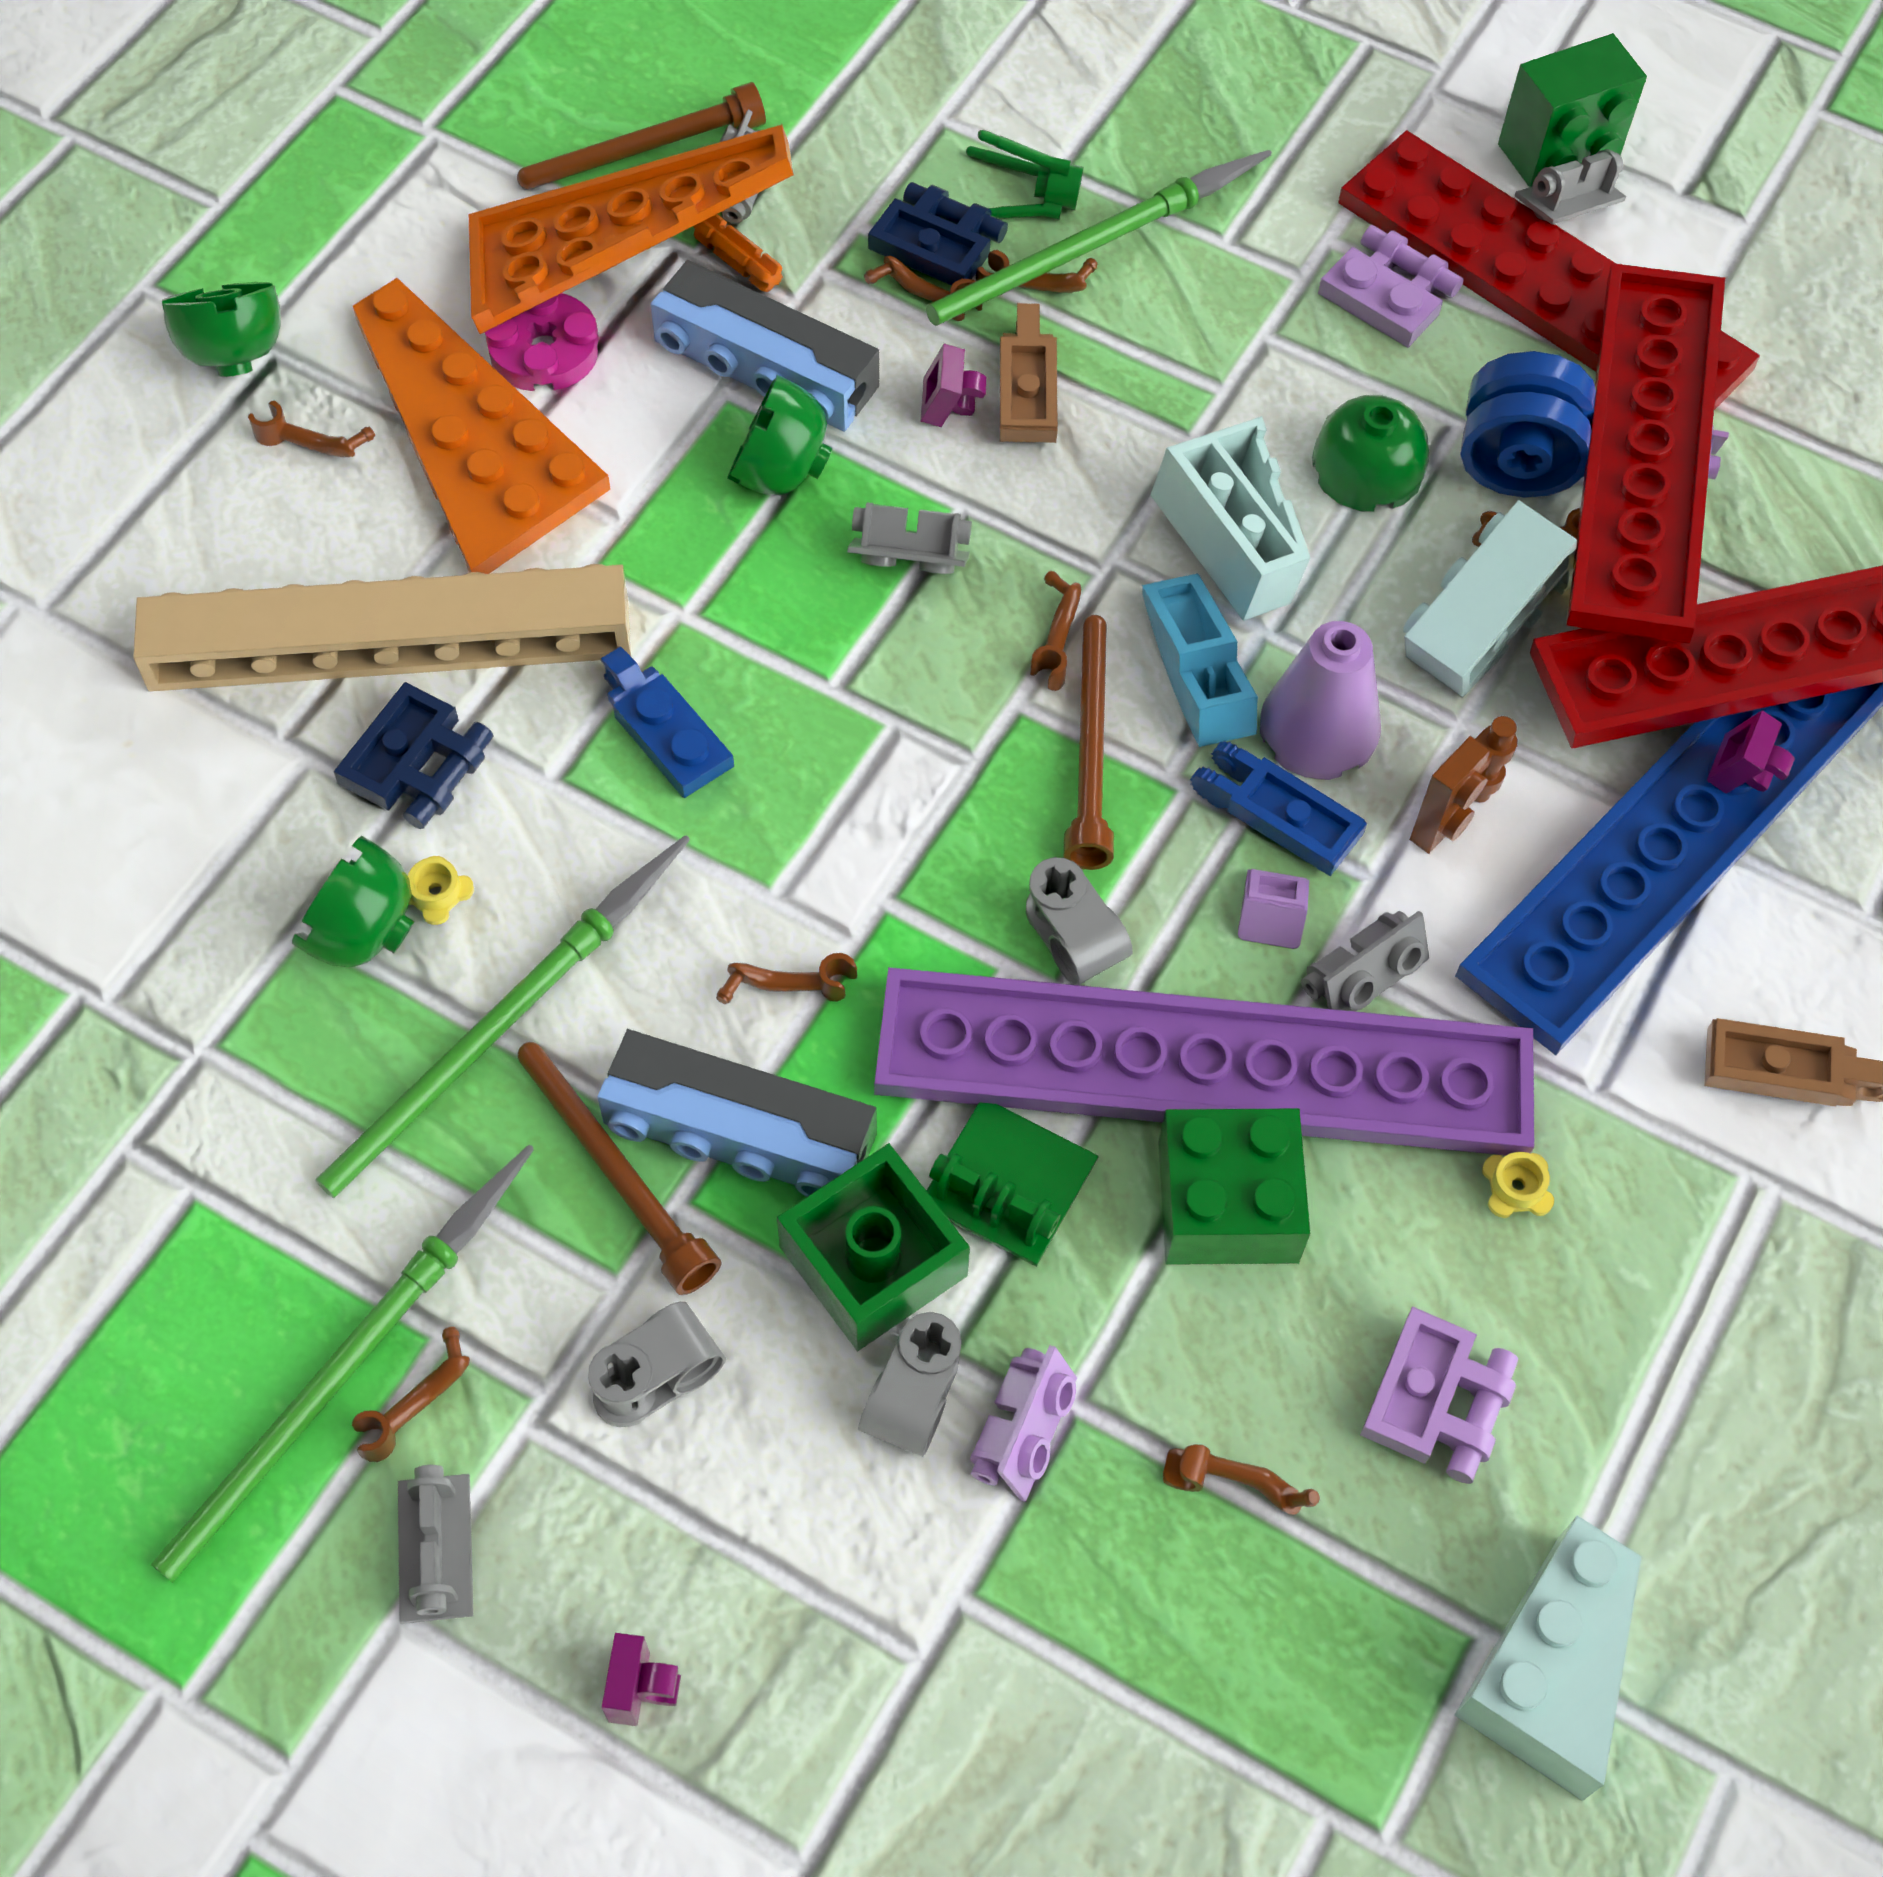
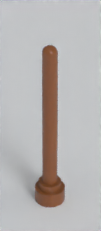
(729, 112)
(1089, 838)
(685, 1260)

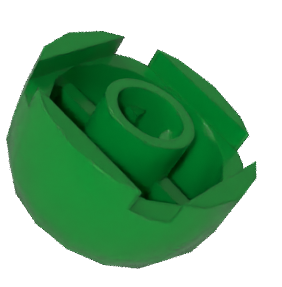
(224, 325)
(782, 441)
(1371, 453)
(358, 909)

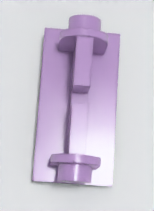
(1039, 1393)

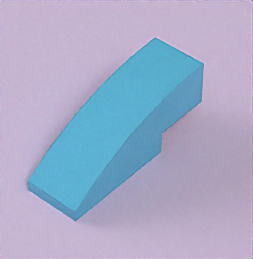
(1201, 660)

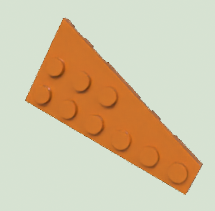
(572, 233)
(482, 444)

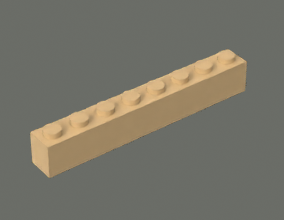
(381, 627)

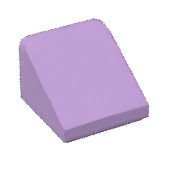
(1273, 908)

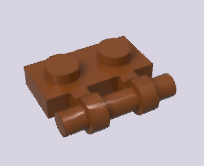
(1465, 777)

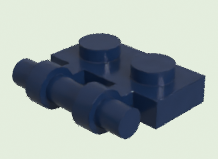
(936, 233)
(399, 745)

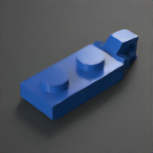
(664, 724)

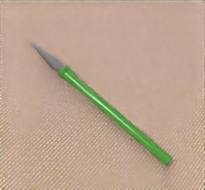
(1166, 202)
(575, 946)
(417, 1278)

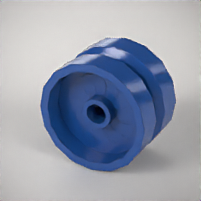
(1528, 424)

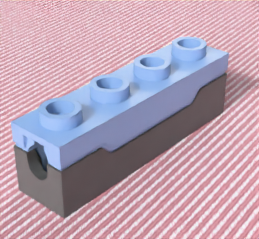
(757, 338)
(733, 1114)

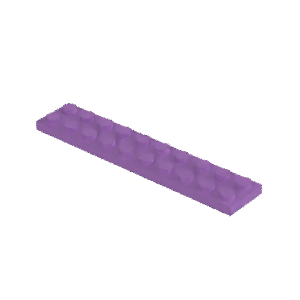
(1161, 1051)

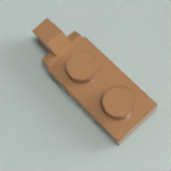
(1028, 381)
(1789, 1064)

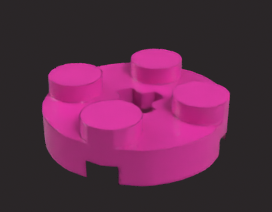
(559, 363)

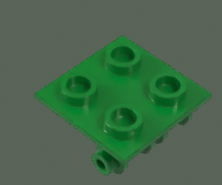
(1009, 1180)

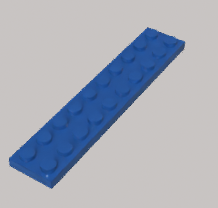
(1647, 869)

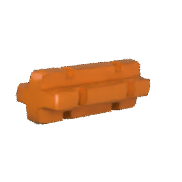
(739, 252)

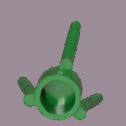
(1056, 177)

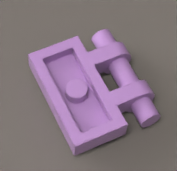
(1383, 297)
(1420, 1385)

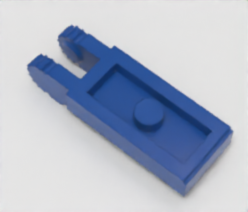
(1280, 807)

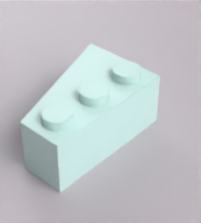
(1234, 517)
(1490, 597)
(1561, 1661)

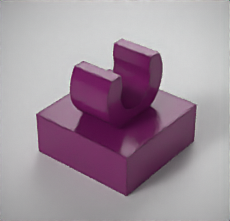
(950, 387)
(1750, 755)
(636, 1680)

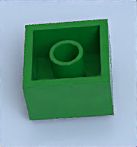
(1571, 106)
(1233, 1186)
(873, 1246)

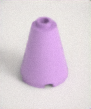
(1325, 705)

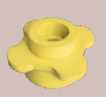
(433, 873)
(1524, 1167)

